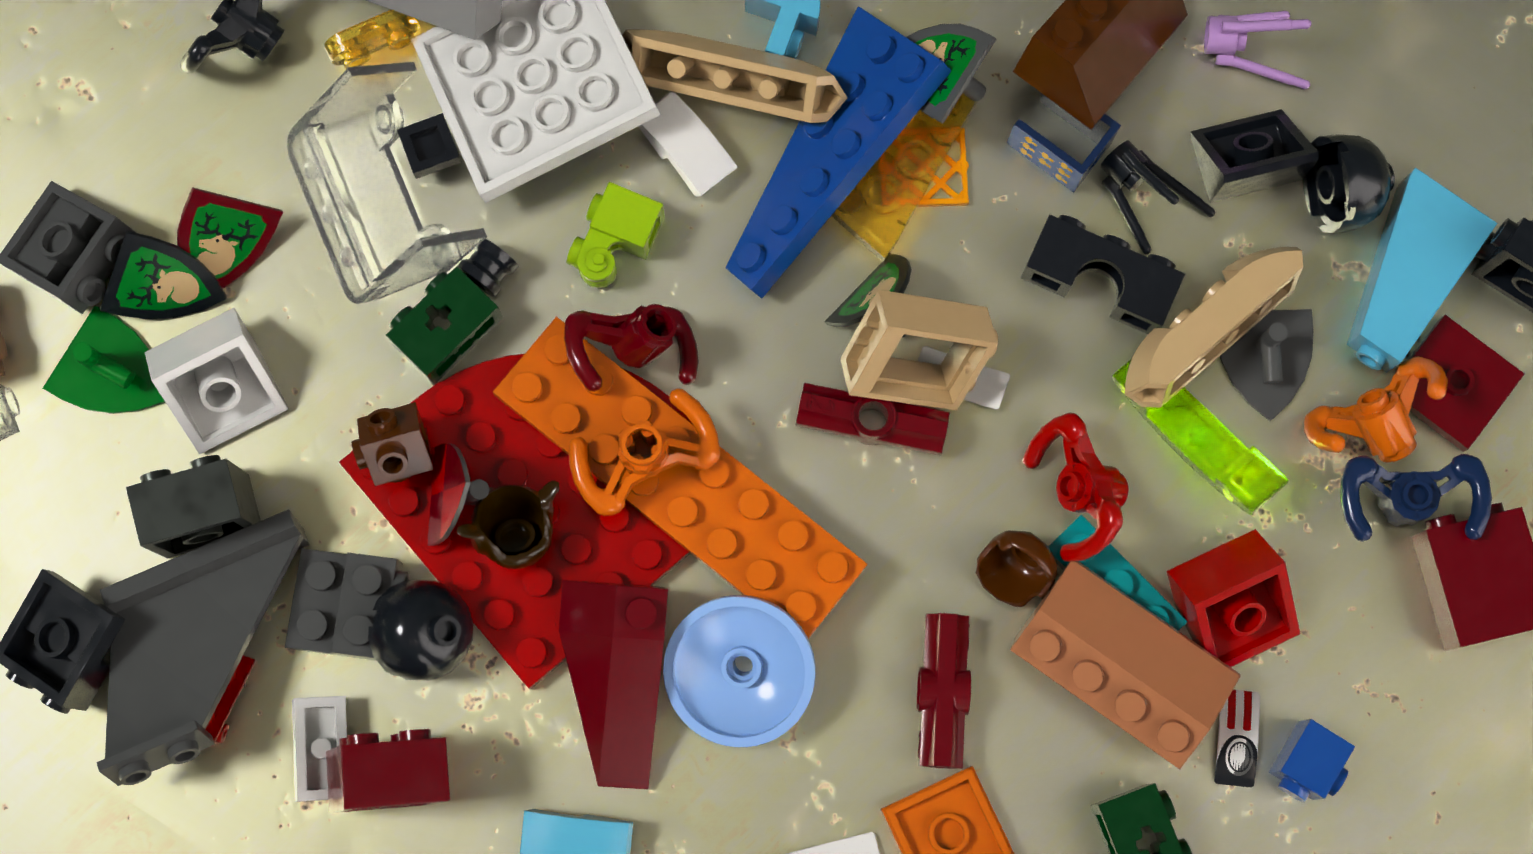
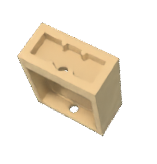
(876, 375)

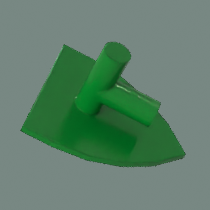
(104, 368)

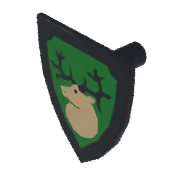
(158, 281)

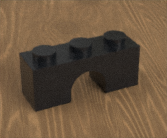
(1142, 283)

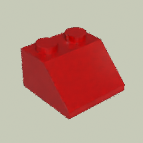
(1236, 599)

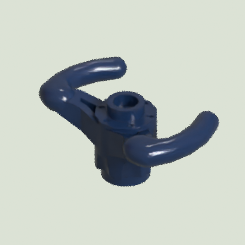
(1413, 495)

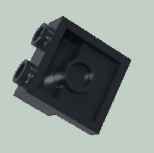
(1508, 261)
(59, 643)

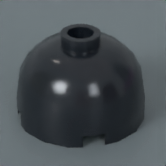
(1347, 182)
(420, 630)

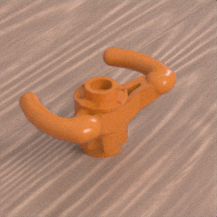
(1380, 414)
(645, 454)

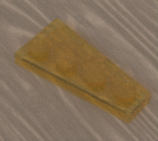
(895, 185)

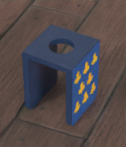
(1052, 158)

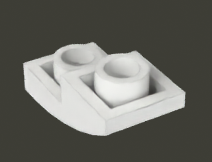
(687, 145)

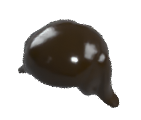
(513, 524)

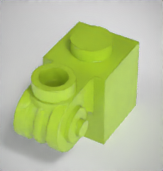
(618, 222)

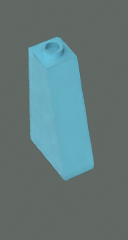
(1416, 265)

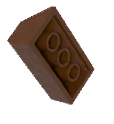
(1096, 51)

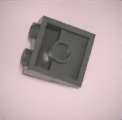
(66, 247)
(337, 601)

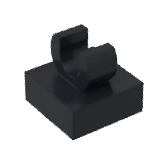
(429, 146)

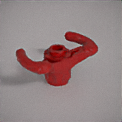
(1082, 484)

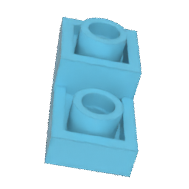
(569, 834)

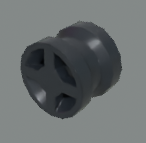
(488, 267)

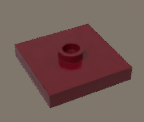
(1475, 388)

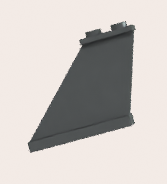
(184, 641)

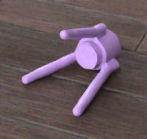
(1229, 34)

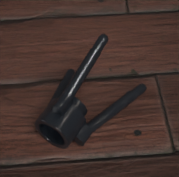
(1132, 167)

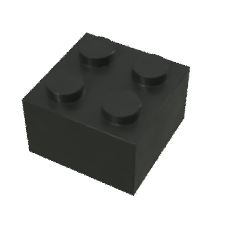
(191, 506)

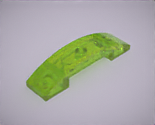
(1211, 449)

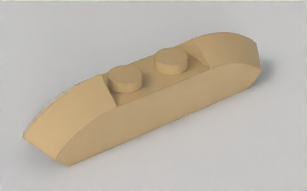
(735, 75)
(1195, 339)

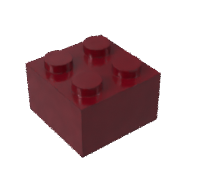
(387, 774)

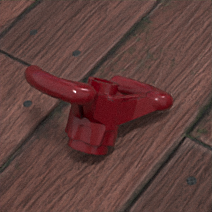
(634, 339)

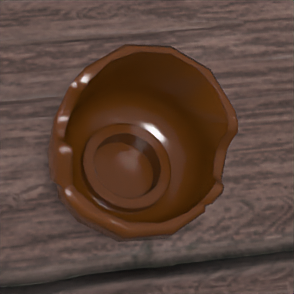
(1016, 567)

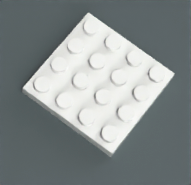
(535, 89)

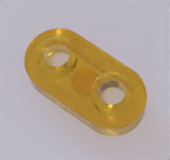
(357, 43)

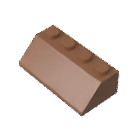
(1126, 663)

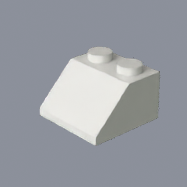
(215, 381)

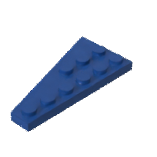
(824, 161)

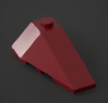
(615, 664)

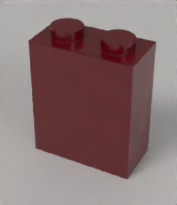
(1478, 585)

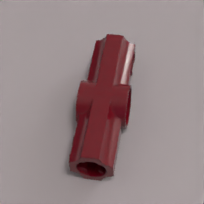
(905, 426)
(943, 691)

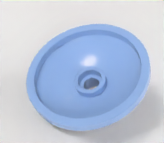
(733, 704)

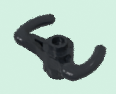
(240, 26)

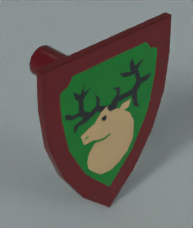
(225, 232)

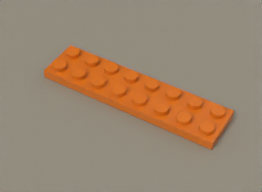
(714, 513)

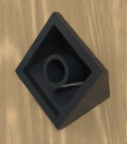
(1251, 155)

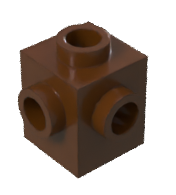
(393, 444)

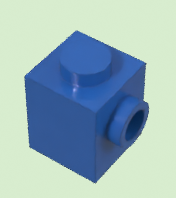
(1312, 762)

